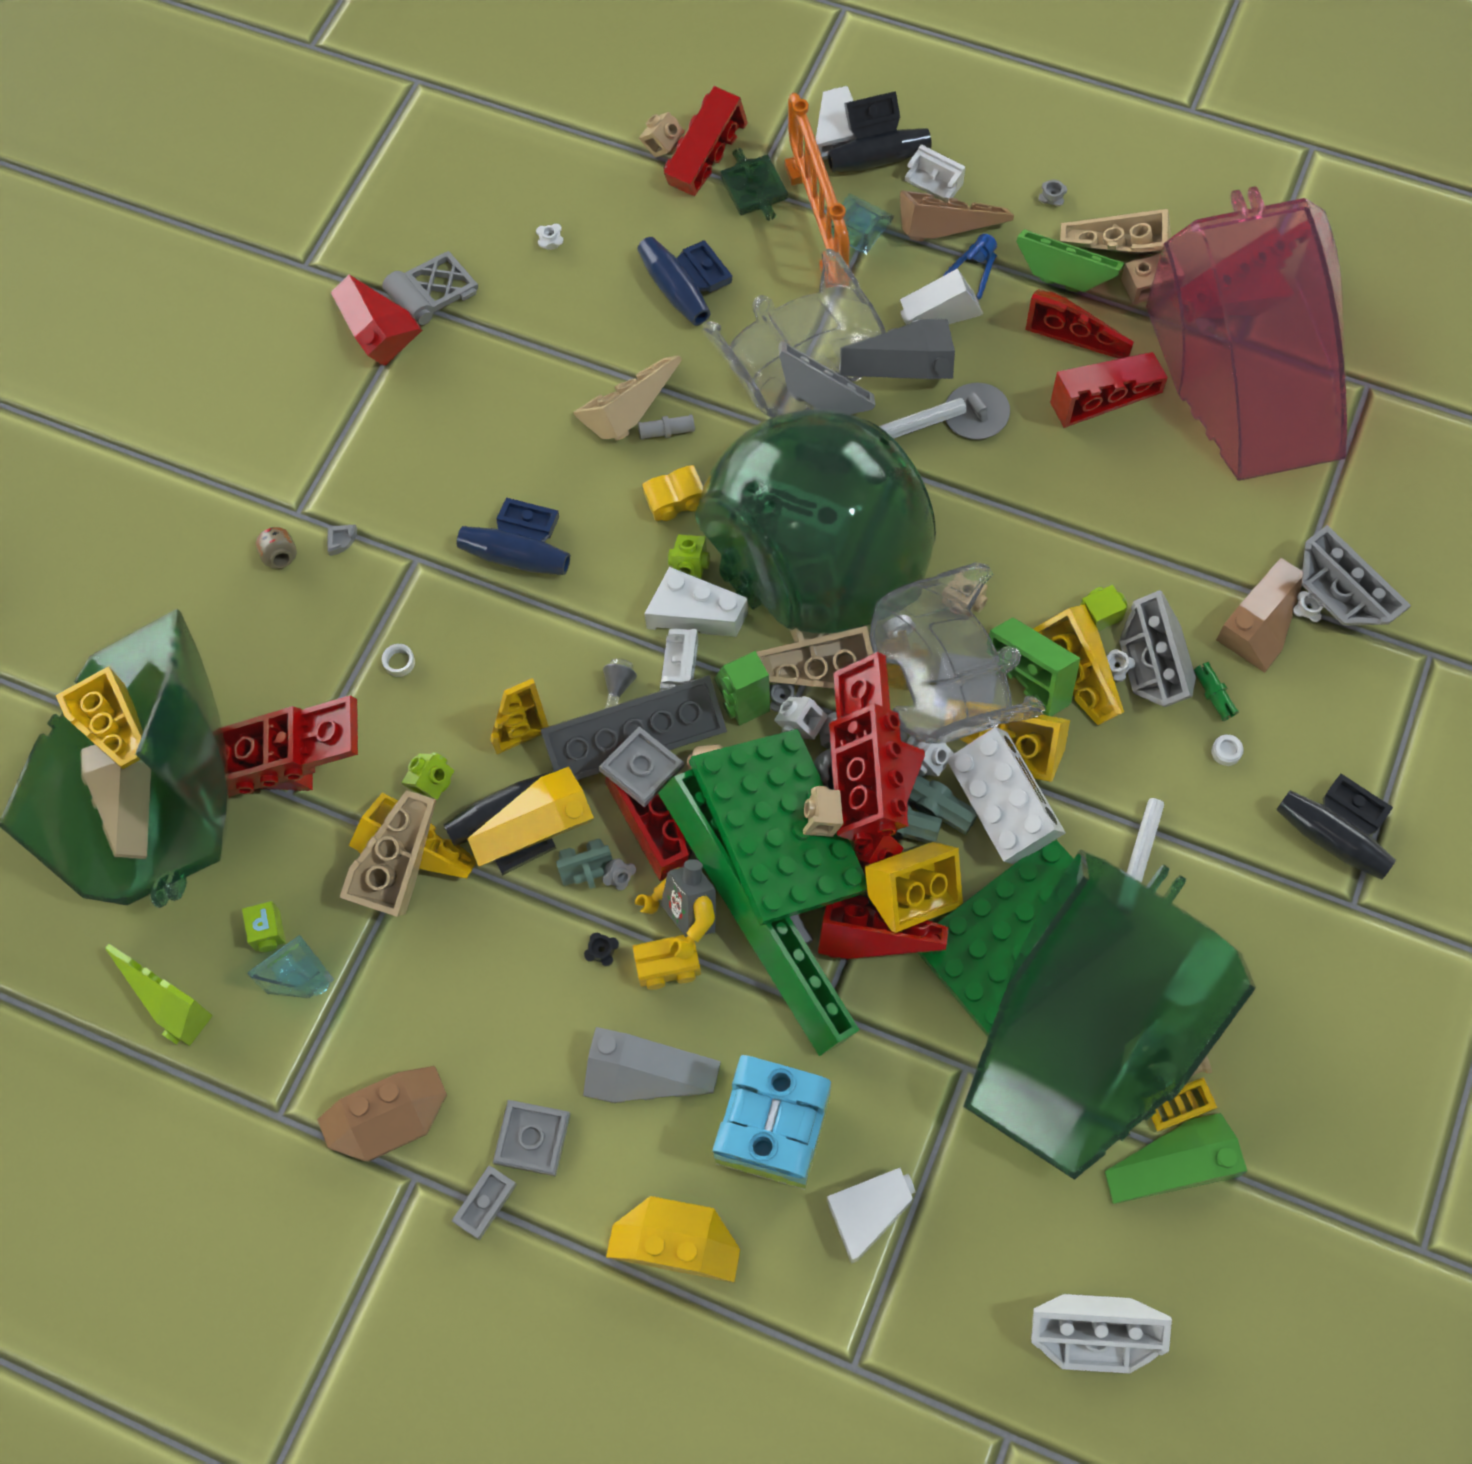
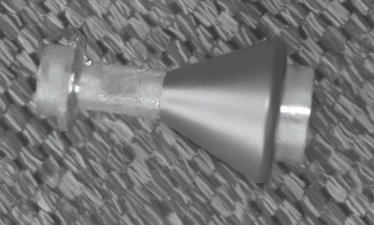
(618, 677)

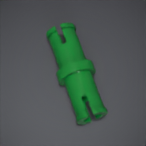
(1215, 691)

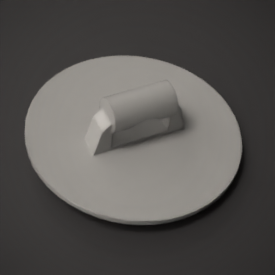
(985, 411)

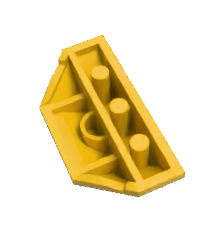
(675, 1239)

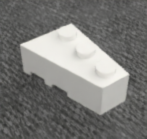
(695, 604)

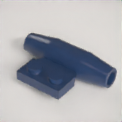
(685, 276)
(518, 539)

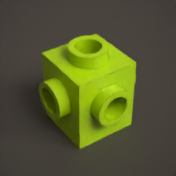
(690, 555)
(428, 775)

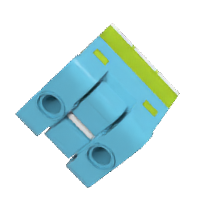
(772, 1121)

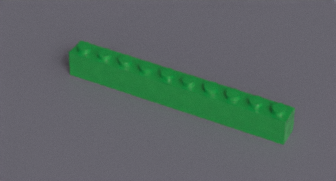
(775, 943)

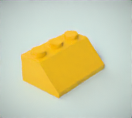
(915, 885)

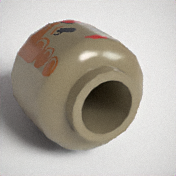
(276, 547)

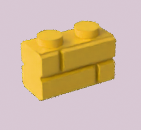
(659, 965)

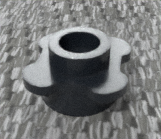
(597, 941)

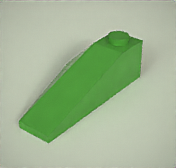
(1184, 1158)

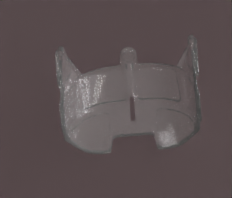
(811, 324)
(939, 639)

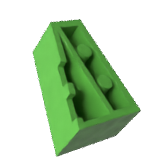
(1043, 666)

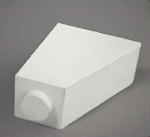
(832, 122)
(942, 299)
(869, 1210)

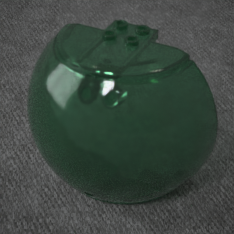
(817, 519)

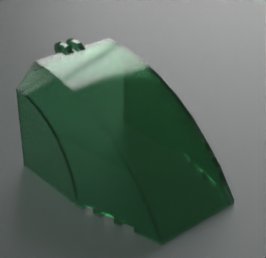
(188, 784)
(1103, 1014)

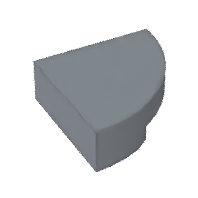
(340, 538)

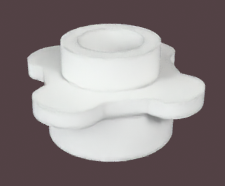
(549, 242)
(1301, 609)
(1116, 656)

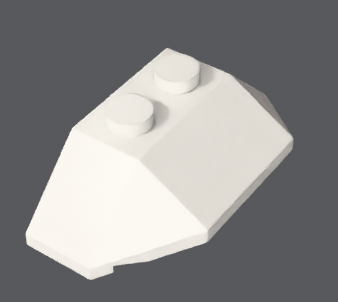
(1100, 1333)

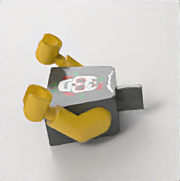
(688, 901)

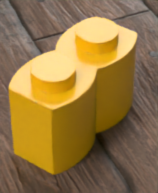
(673, 493)

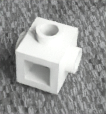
(801, 714)
(935, 756)

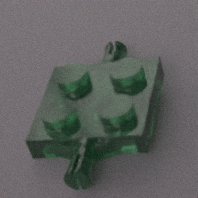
(754, 184)

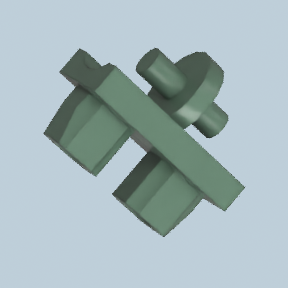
(585, 865)

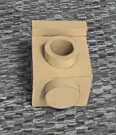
(823, 812)

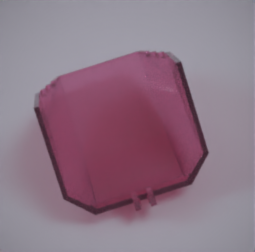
(1257, 333)

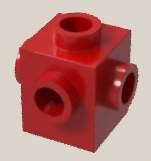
(878, 850)

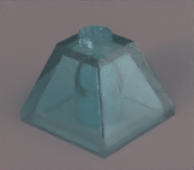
(864, 222)
(293, 971)

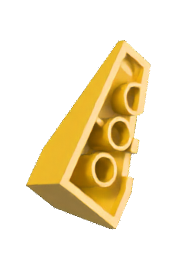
(1094, 684)
(105, 715)

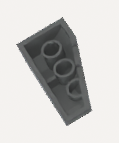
(911, 351)

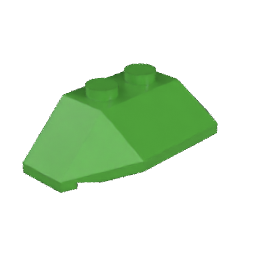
(1065, 263)

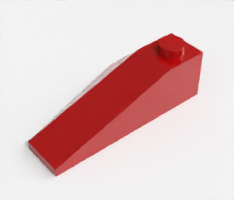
(374, 320)
(1067, 322)
(859, 931)

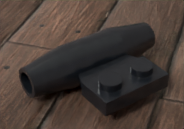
(877, 139)
(480, 812)
(1343, 824)

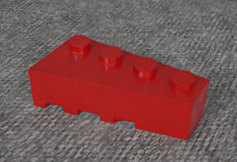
(705, 140)
(1105, 386)
(653, 829)

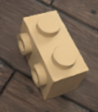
(1139, 276)

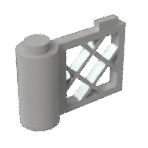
(412, 294)

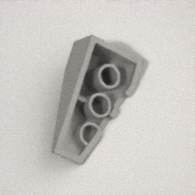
(636, 1068)

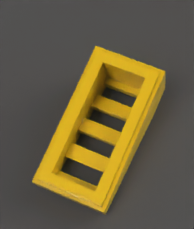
(1206, 1095)

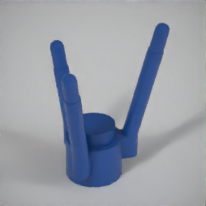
(981, 250)

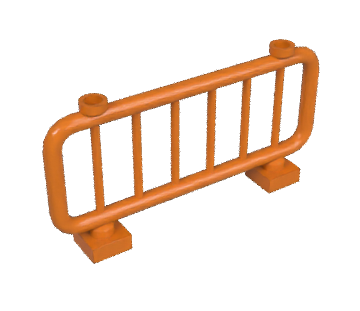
(805, 169)

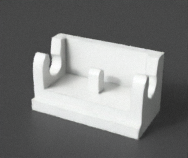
(935, 173)
(679, 657)

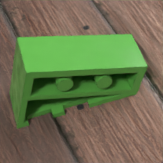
(744, 688)

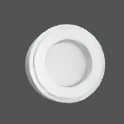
(1227, 750)

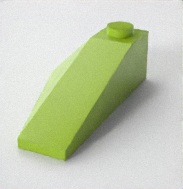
(168, 1005)

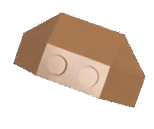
(384, 1114)

